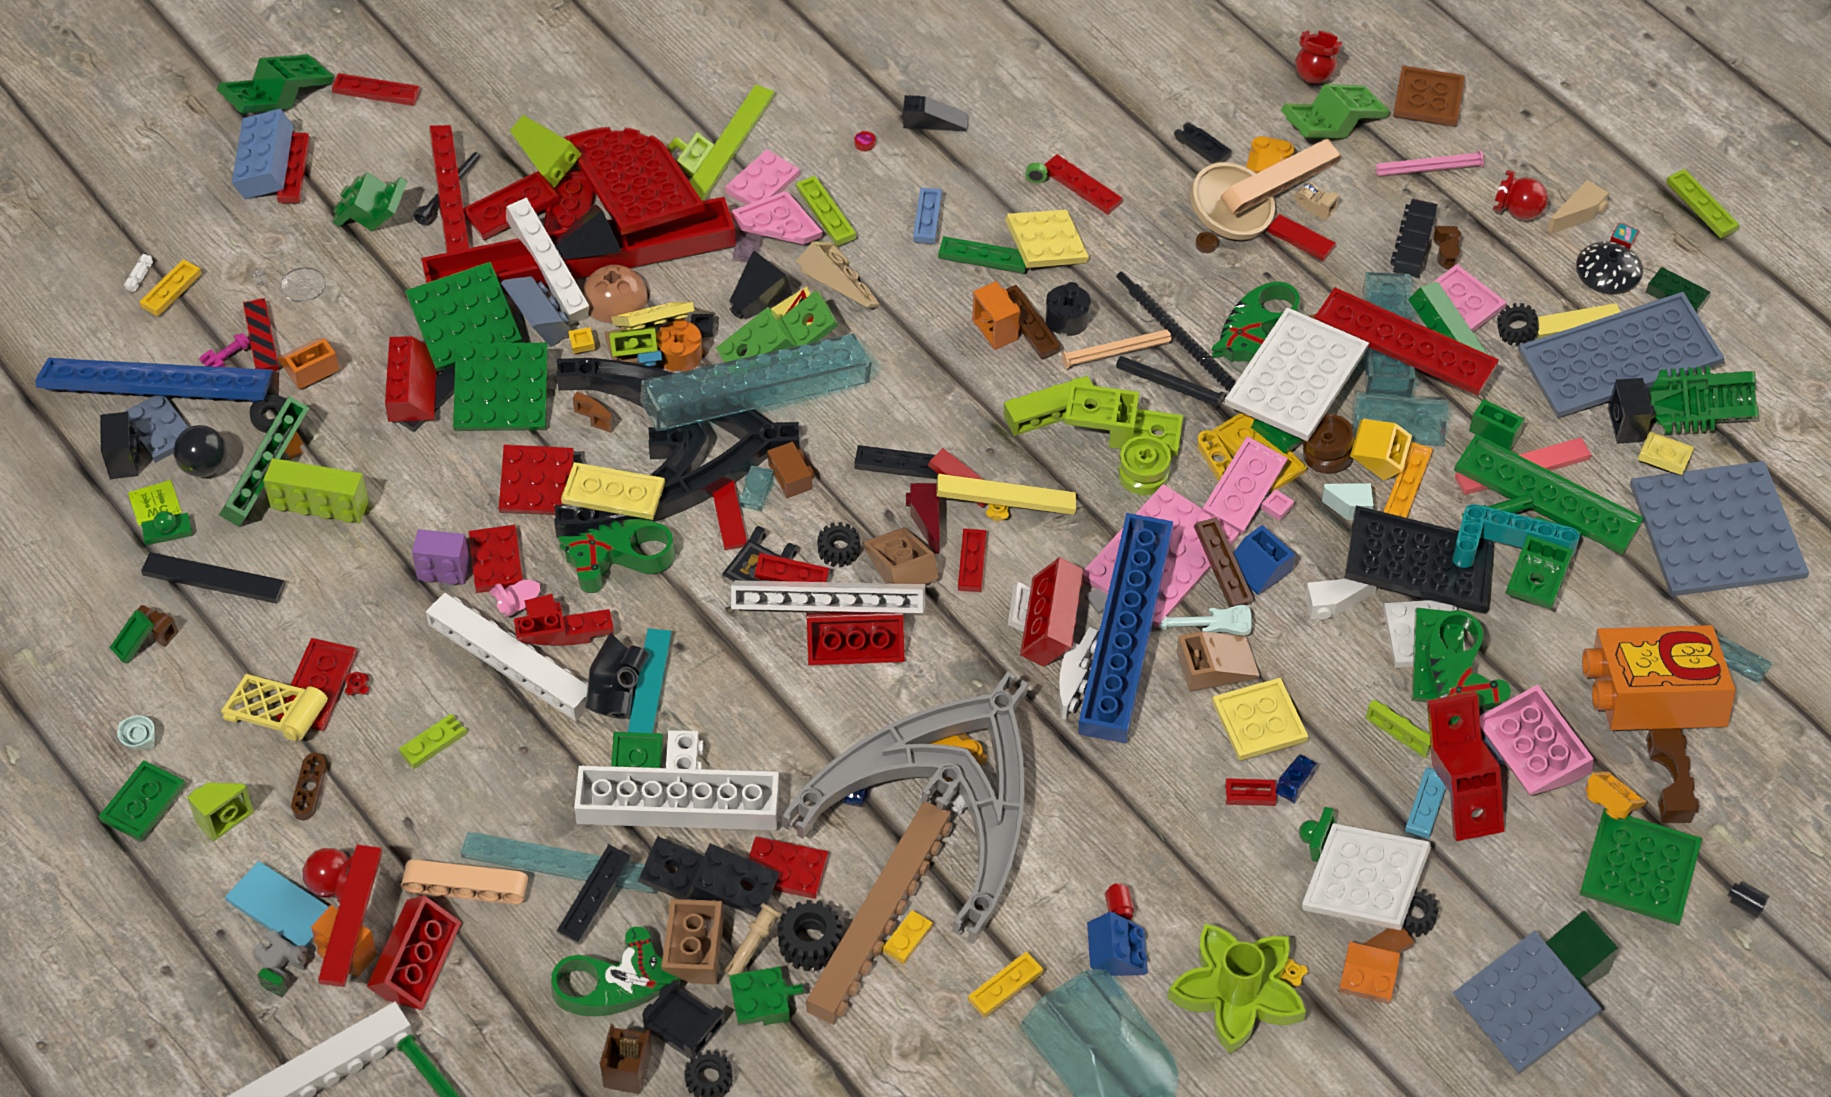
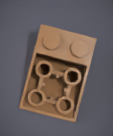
(1215, 659)

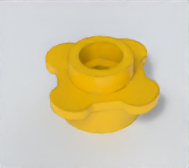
(997, 514)
(1293, 979)

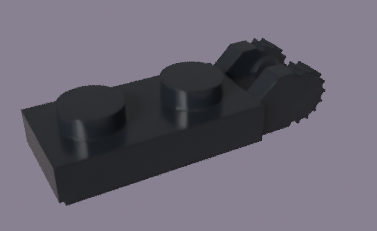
(1203, 143)

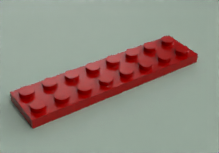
(1408, 341)

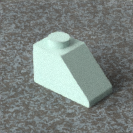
(1345, 497)

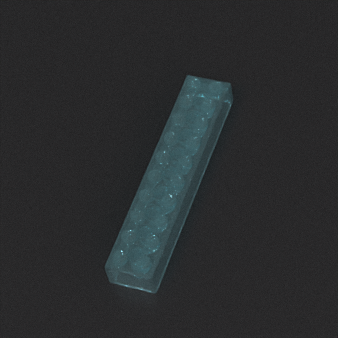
(755, 382)

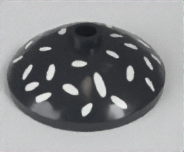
(1609, 267)

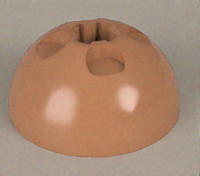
(614, 292)

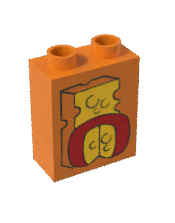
(1660, 677)

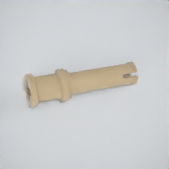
(758, 931)

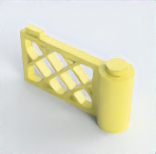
(297, 714)

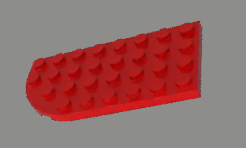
(634, 178)

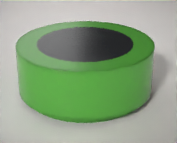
(1036, 173)

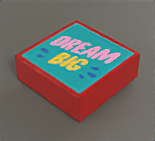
(1624, 235)

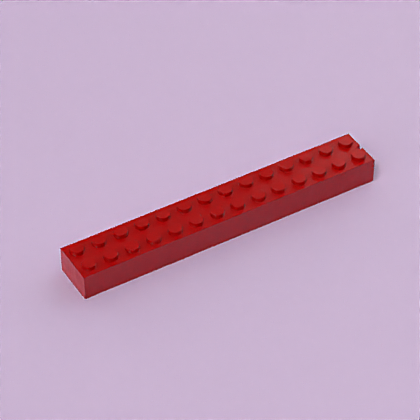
(670, 240)

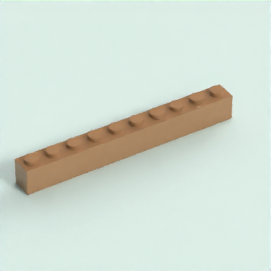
(878, 913)

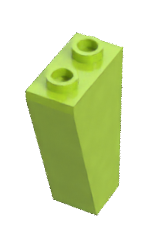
(546, 149)

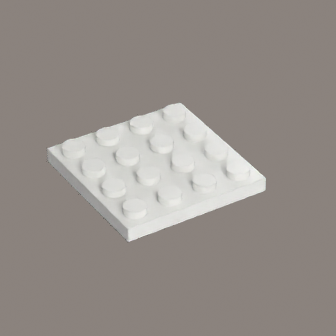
(1366, 876)

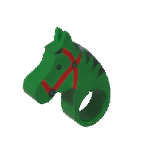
(1250, 324)
(613, 543)
(1451, 671)

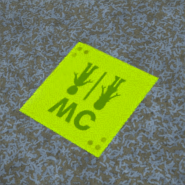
(154, 499)

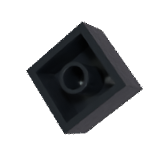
(1630, 410)
(120, 445)

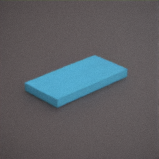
(277, 904)

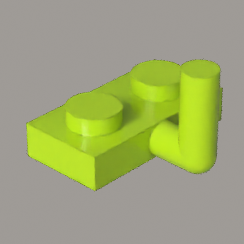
(692, 153)

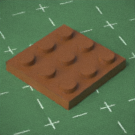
(1429, 95)

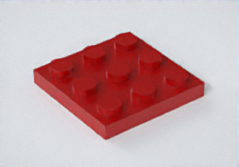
(533, 478)

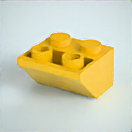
(1381, 447)

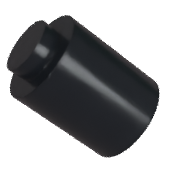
(1748, 898)

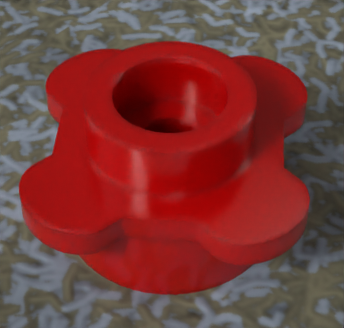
(357, 678)

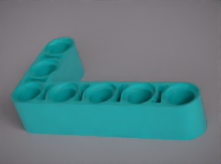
(1506, 529)

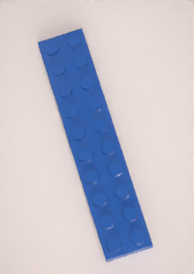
(154, 379)

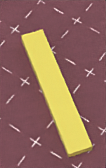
(1006, 494)

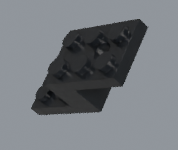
(708, 876)

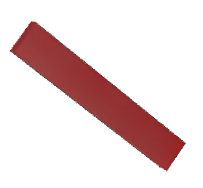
(350, 916)

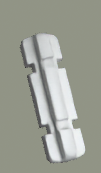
(138, 273)

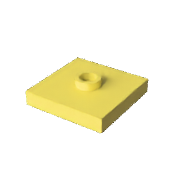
(1666, 453)

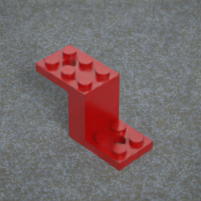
(1465, 766)

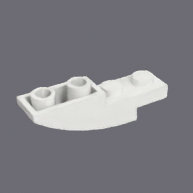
(1074, 672)

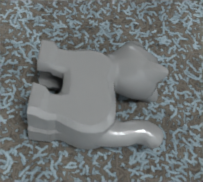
(279, 954)

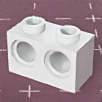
(683, 758)

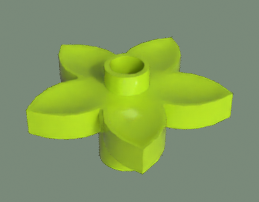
(1239, 985)

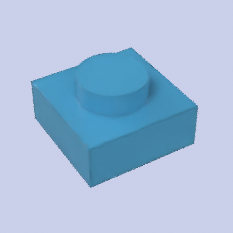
(649, 358)

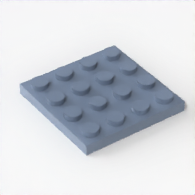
(1527, 1002)

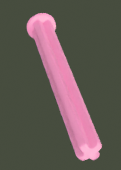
(1430, 164)

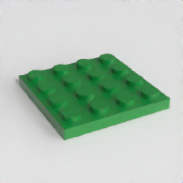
(462, 310)
(500, 386)
(1641, 867)

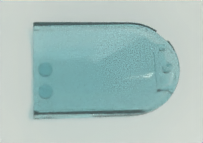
(1099, 1041)

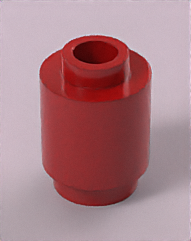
(1119, 900)

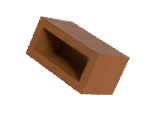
(790, 469)

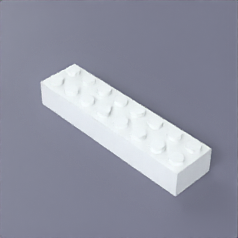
(677, 798)

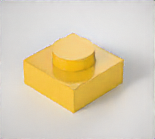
(581, 340)

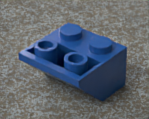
(1263, 559)
(1117, 945)

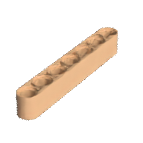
(1280, 176)

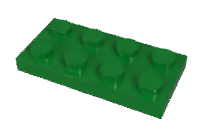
(1451, 635)

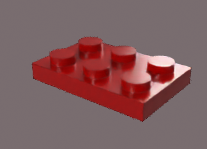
(495, 557)
(799, 866)

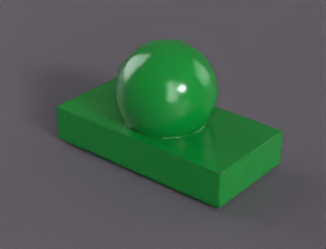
(166, 527)
(1316, 832)

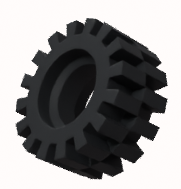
(1517, 314)
(838, 533)
(1430, 910)
(704, 1062)

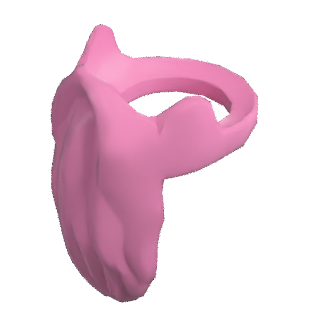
(512, 598)

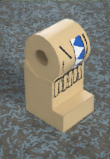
(1316, 200)

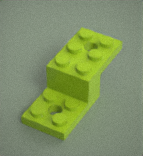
(1119, 413)

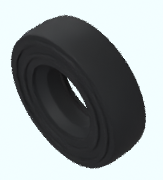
(260, 406)

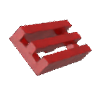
(1250, 796)

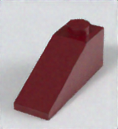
(925, 511)

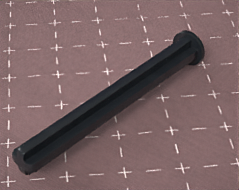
(1170, 381)

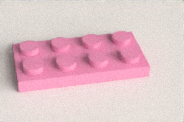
(1245, 484)

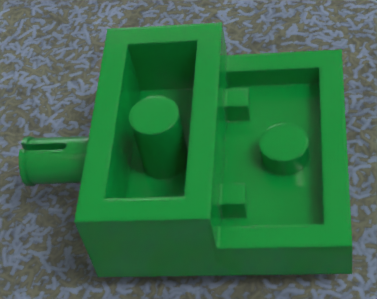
(762, 996)

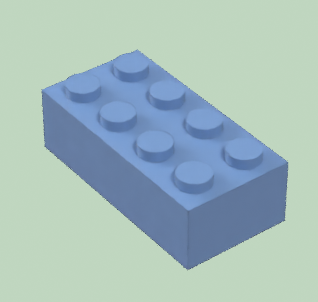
(262, 153)

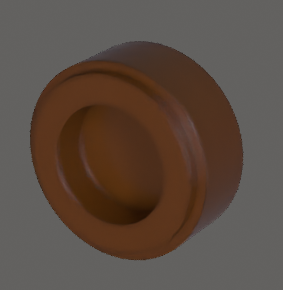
(1206, 242)

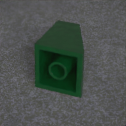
(1584, 949)

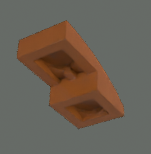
(598, 414)
(1392, 940)

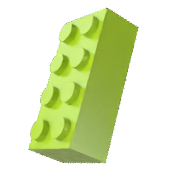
(316, 490)

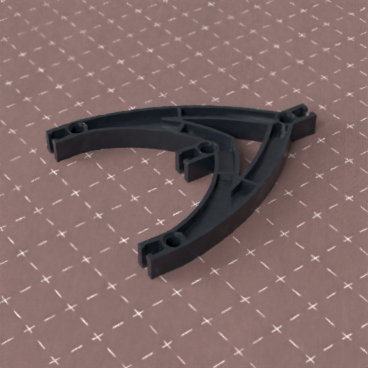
(682, 446)

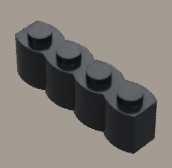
(1414, 237)

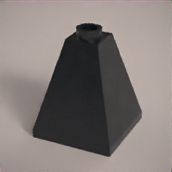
(588, 237)
(758, 288)

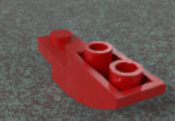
(563, 630)

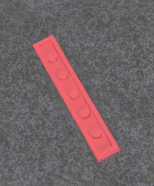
(1548, 457)

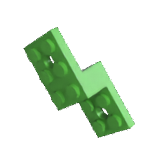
(1334, 111)
(772, 332)

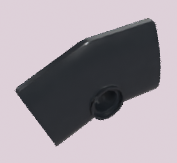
(605, 690)

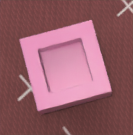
(1277, 505)

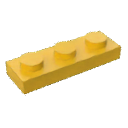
(170, 287)
(1005, 984)

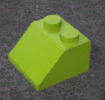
(220, 807)

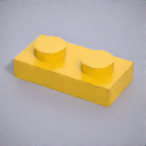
(907, 937)

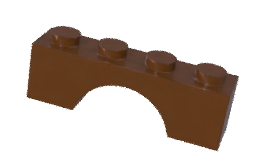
(1676, 801)

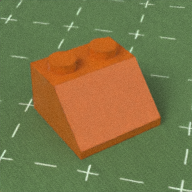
(1369, 972)

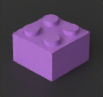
(440, 557)

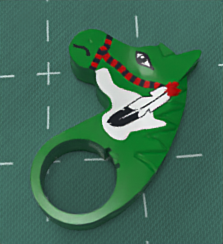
(618, 986)

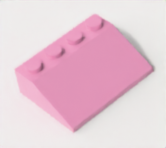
(1536, 742)

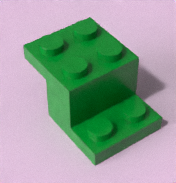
(369, 201)

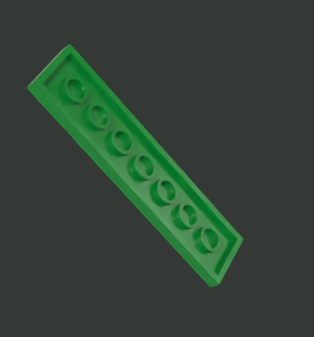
(1550, 493)

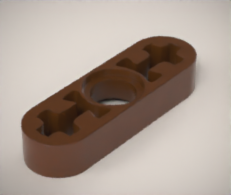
(311, 796)

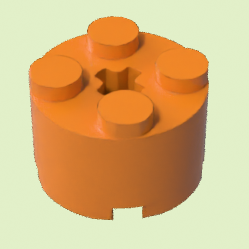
(679, 345)

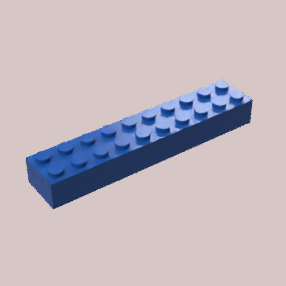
(1125, 628)

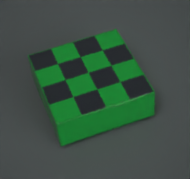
(272, 982)

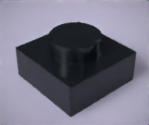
(704, 323)

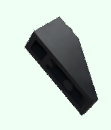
(930, 114)

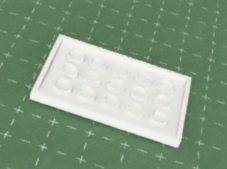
(1296, 374)

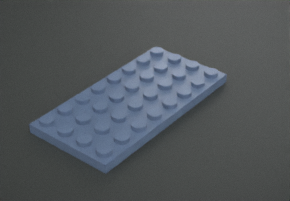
(1583, 362)

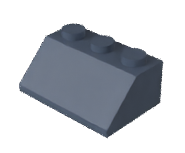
(538, 308)

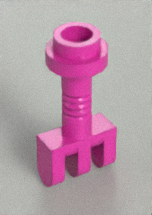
(212, 359)

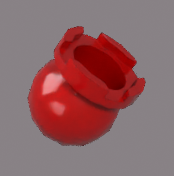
(1317, 57)
(1522, 197)
(326, 872)

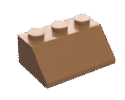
(693, 940)

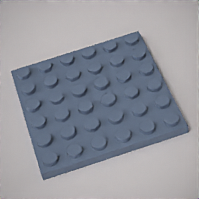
(1718, 528)

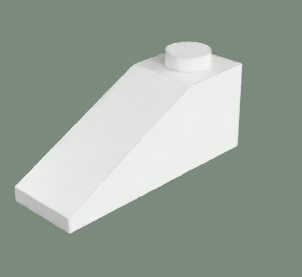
(1333, 597)

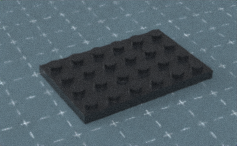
(1415, 559)

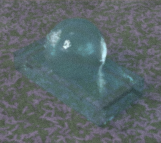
(756, 488)

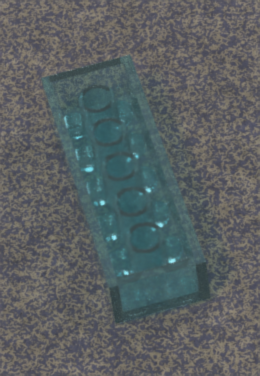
(1383, 372)

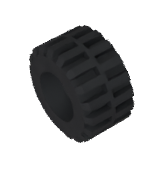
(809, 917)

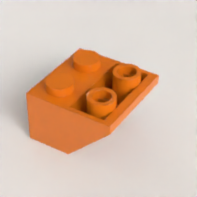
(310, 362)

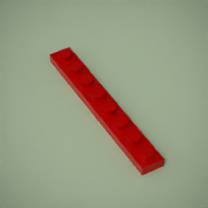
(448, 188)

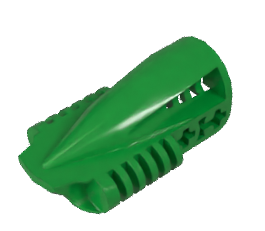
(1702, 398)

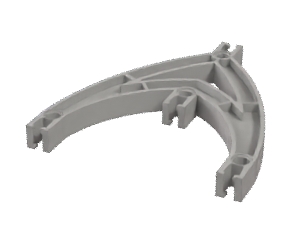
(903, 752)

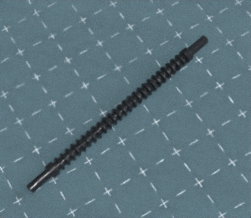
(1177, 332)

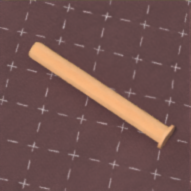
(1115, 348)

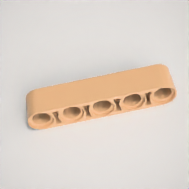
(464, 881)

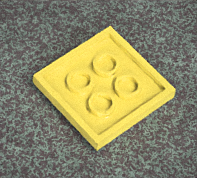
(1046, 238)
(651, 315)
(1259, 719)

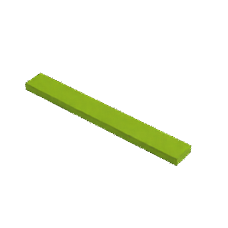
(731, 140)

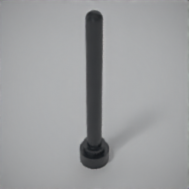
(424, 213)

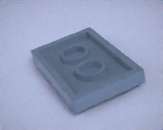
(157, 426)

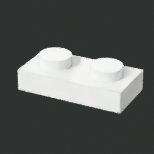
(1019, 606)

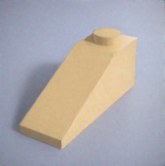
(1580, 207)

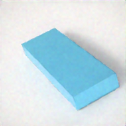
(1426, 804)

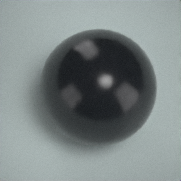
(200, 451)

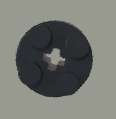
(1068, 309)

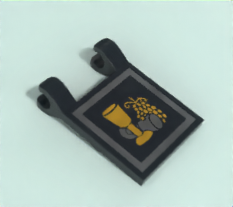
(744, 564)

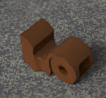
(1448, 241)
(164, 625)

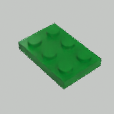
(142, 800)

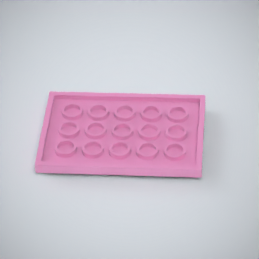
(1185, 559)

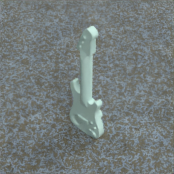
(1232, 620)

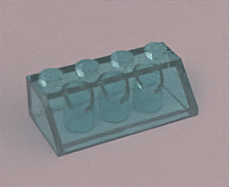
(1419, 415)

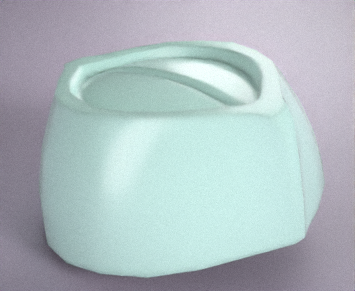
(137, 733)

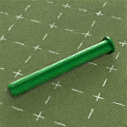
(426, 1067)

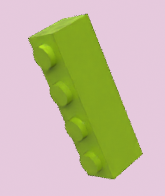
(1040, 407)

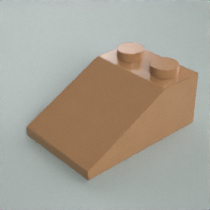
(902, 558)

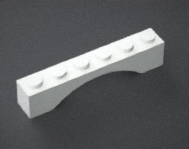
(559, 279)

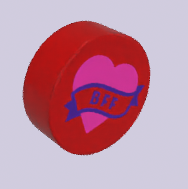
(864, 141)

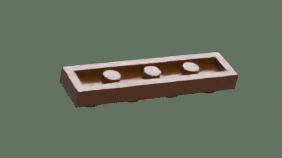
(1033, 326)
(1223, 562)

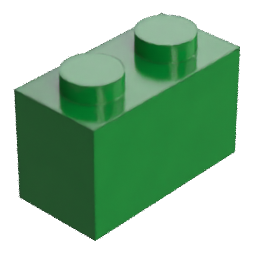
(1496, 424)

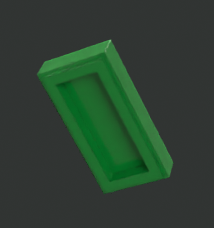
(131, 636)

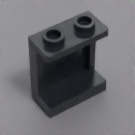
(682, 1020)

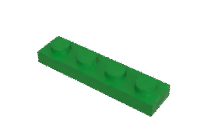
(981, 254)

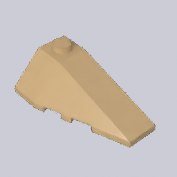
(829, 266)

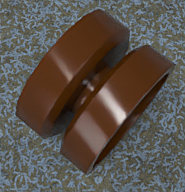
(1329, 445)

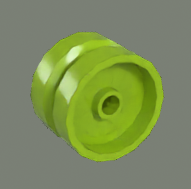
(1144, 465)

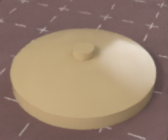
(1216, 215)

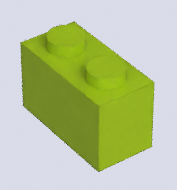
(633, 341)

